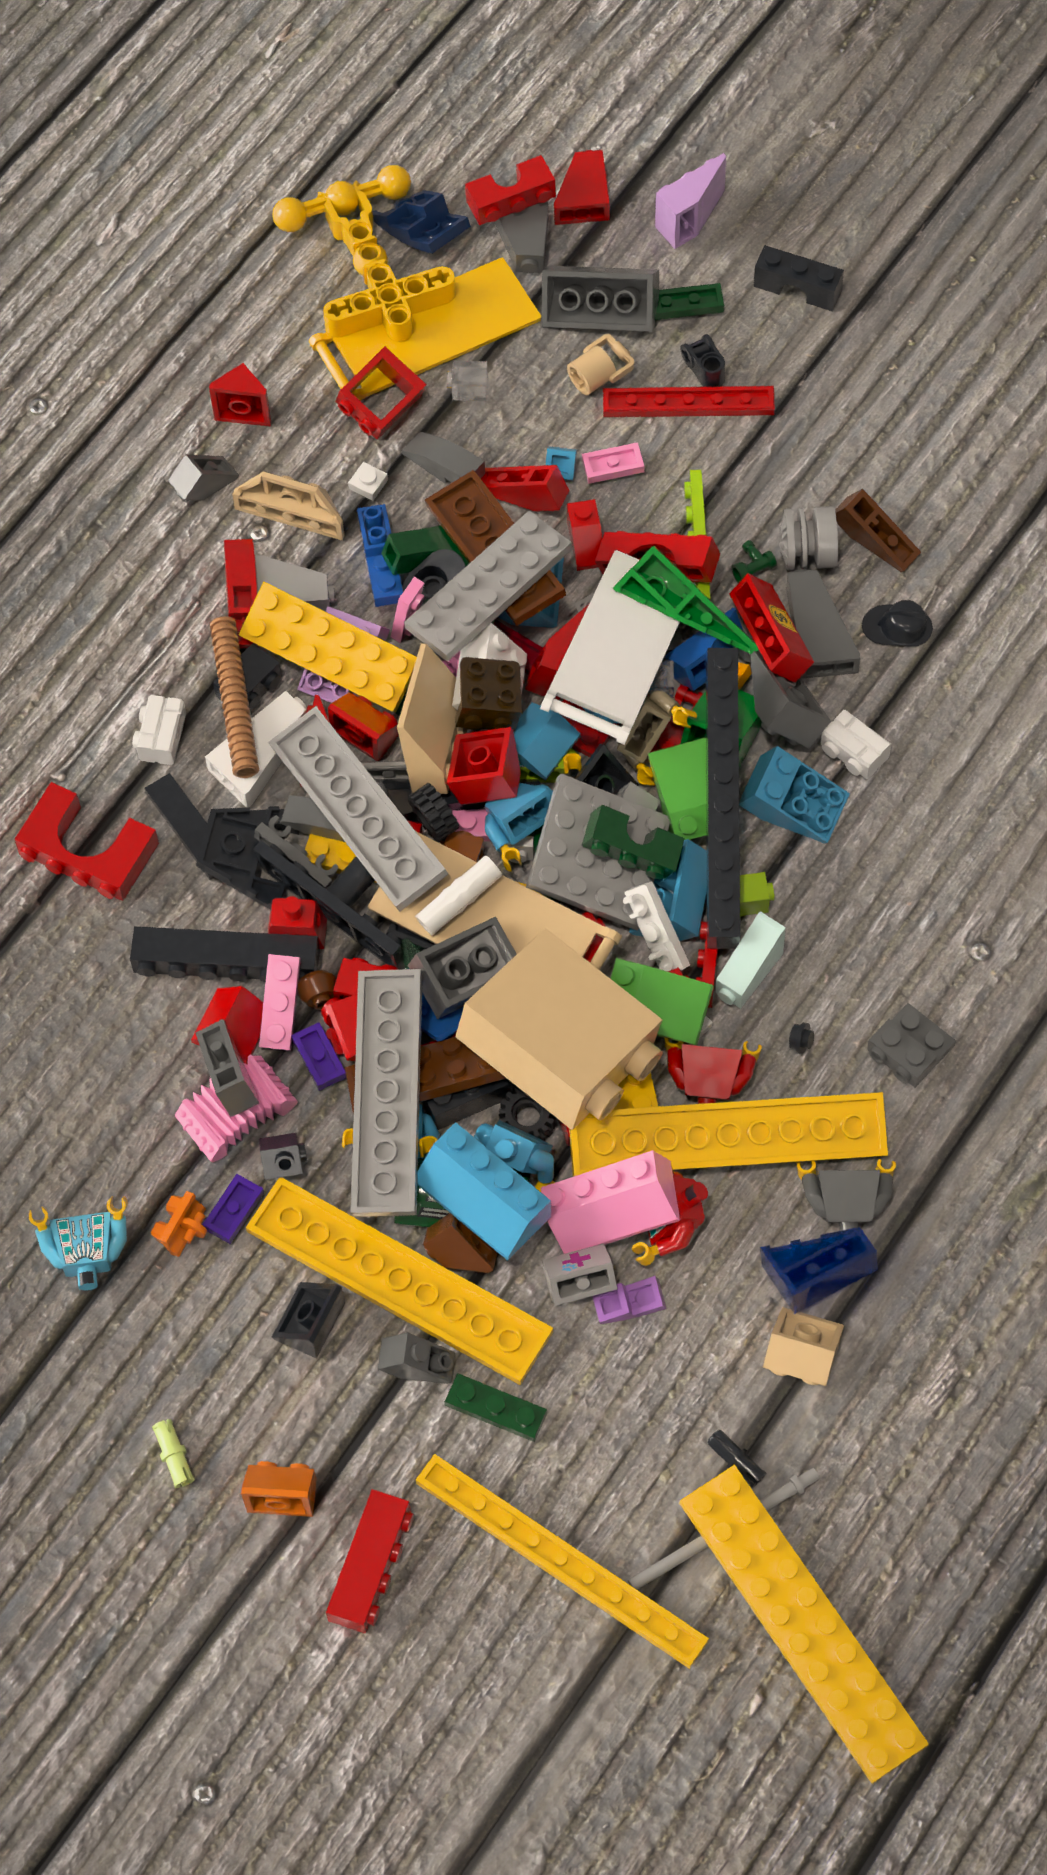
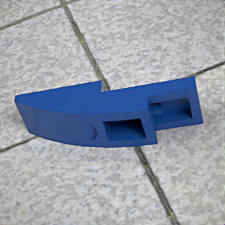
(374, 532)

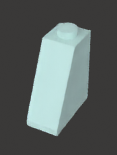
(751, 960)

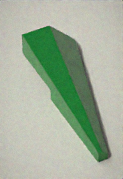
(668, 590)

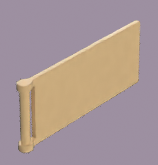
(517, 909)

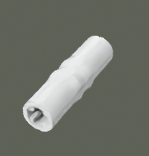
(458, 895)

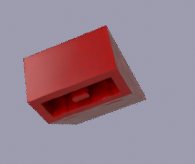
(551, 656)

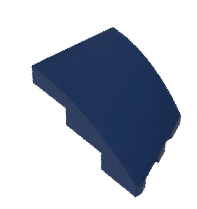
(422, 221)

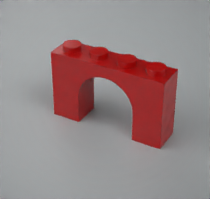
(108, 872)

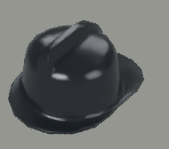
(436, 571)
(897, 624)

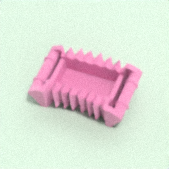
(215, 1129)

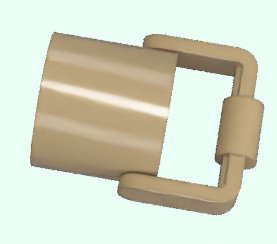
(596, 367)

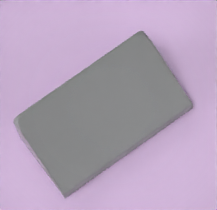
(386, 769)

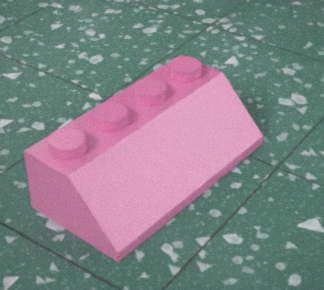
(613, 1202)

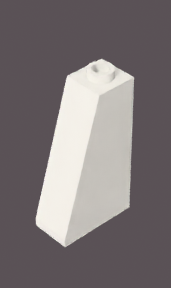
(266, 726)

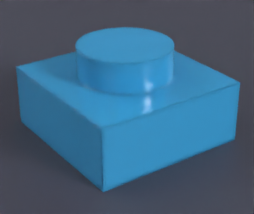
(564, 459)

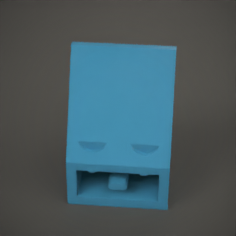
(793, 796)

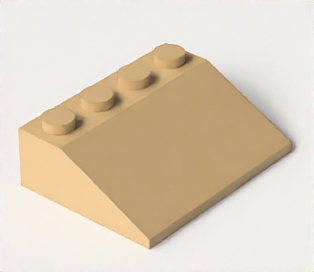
(428, 722)

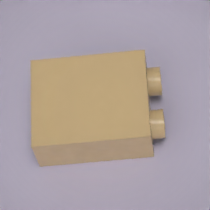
(561, 1030)

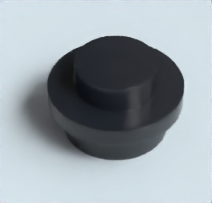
(801, 1037)

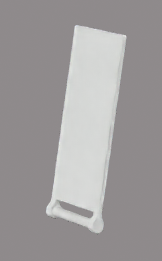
(611, 657)

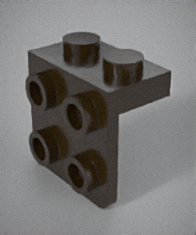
(489, 694)

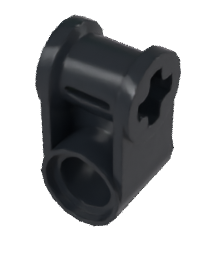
(705, 361)

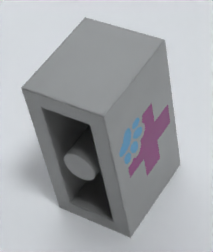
(579, 1274)

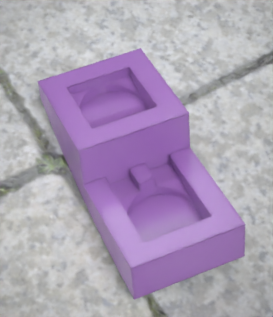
(630, 1301)

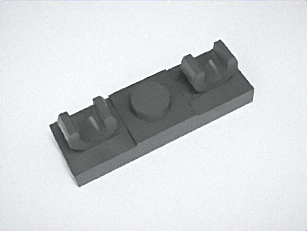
(295, 852)

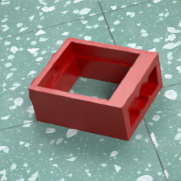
(399, 374)

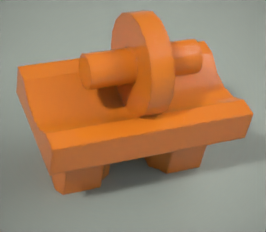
(183, 1225)

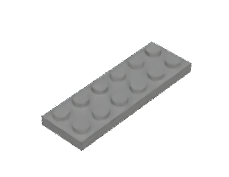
(488, 585)

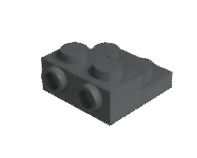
(910, 1045)

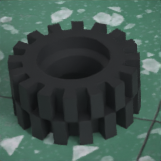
(433, 812)
(518, 1100)

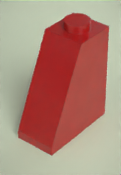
(583, 191)

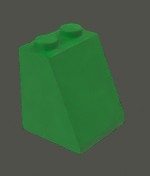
(748, 723)

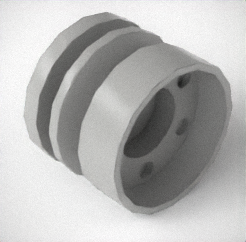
(809, 538)

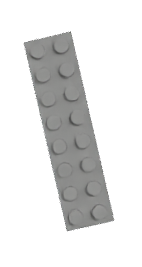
(358, 808)
(386, 1093)

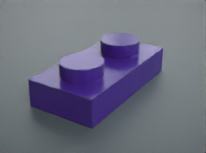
(319, 1056)
(233, 1208)

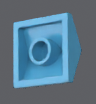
(543, 739)

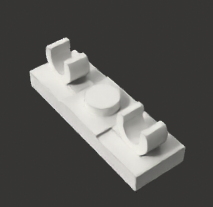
(656, 927)

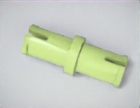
(173, 1453)

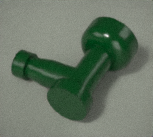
(760, 562)

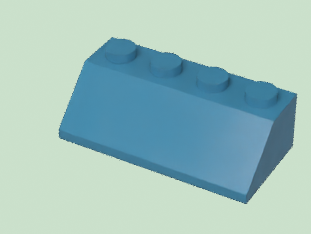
(483, 1191)

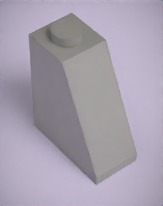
(296, 580)

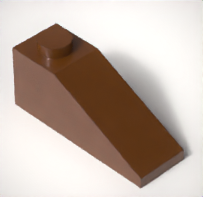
(875, 531)

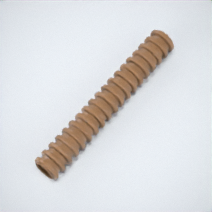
(234, 697)

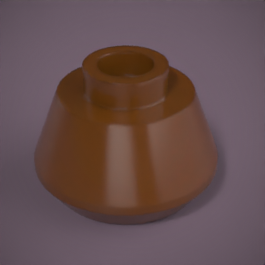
(316, 988)

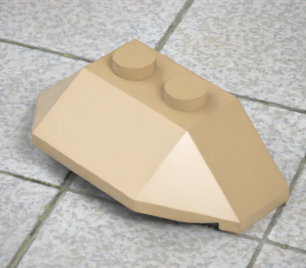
(290, 503)

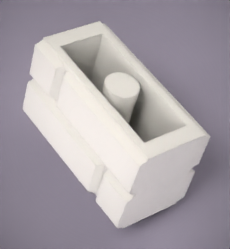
(160, 729)
(855, 745)

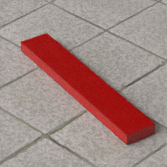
(688, 401)

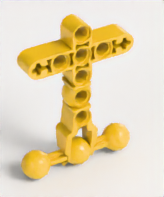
(386, 299)

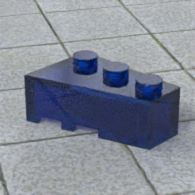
(819, 1266)

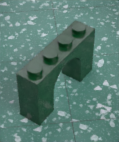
(410, 548)

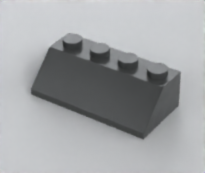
(599, 298)

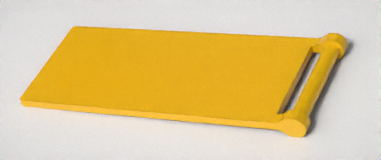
(484, 309)

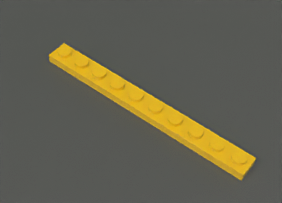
(562, 1561)

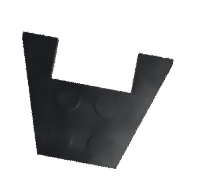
(230, 855)

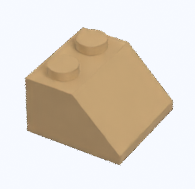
(803, 1347)

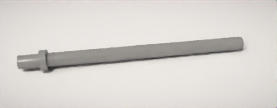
(794, 1486)

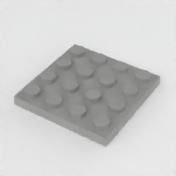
(571, 871)

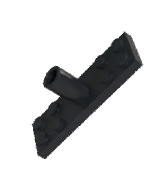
(335, 901)

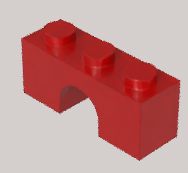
(491, 201)

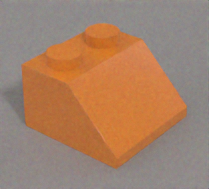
(279, 1489)

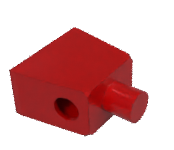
(297, 917)

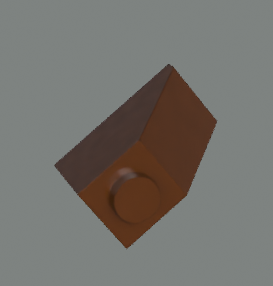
(458, 1246)

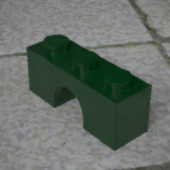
(608, 836)

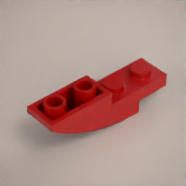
(240, 582)

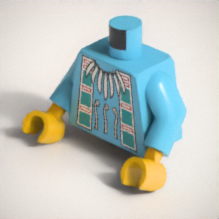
(83, 1242)

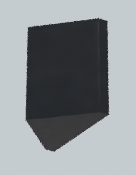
(605, 771)
(310, 1317)

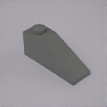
(226, 1068)

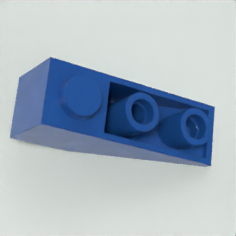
(690, 656)

